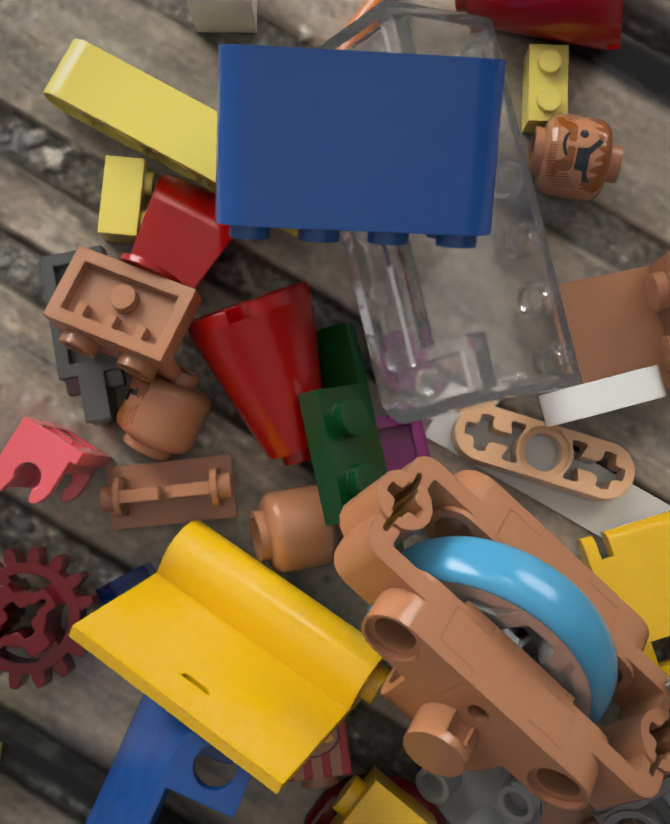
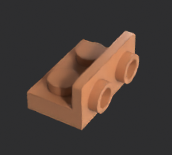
(122, 314)

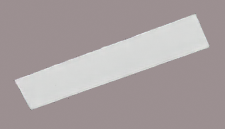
(543, 455)

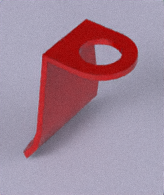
(179, 233)

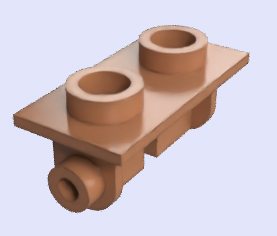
(169, 492)

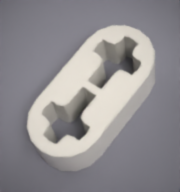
(602, 396)

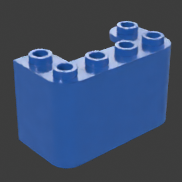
(356, 144)

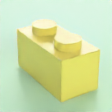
(544, 84)
(124, 198)

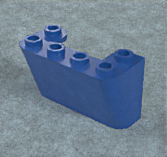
(158, 758)

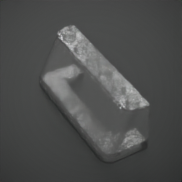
(459, 322)

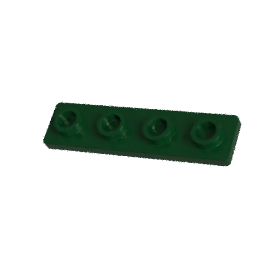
(341, 423)

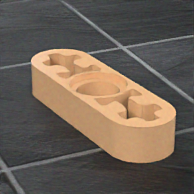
(582, 481)

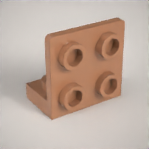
(621, 321)

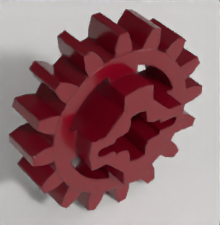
(45, 634)

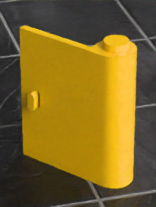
(236, 654)

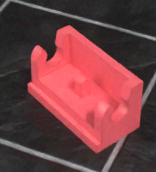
(42, 455)

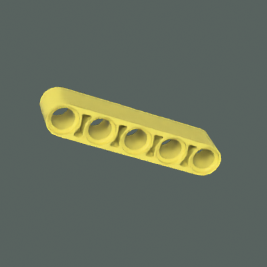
(138, 112)

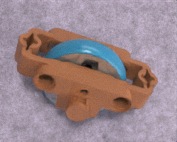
(503, 641)

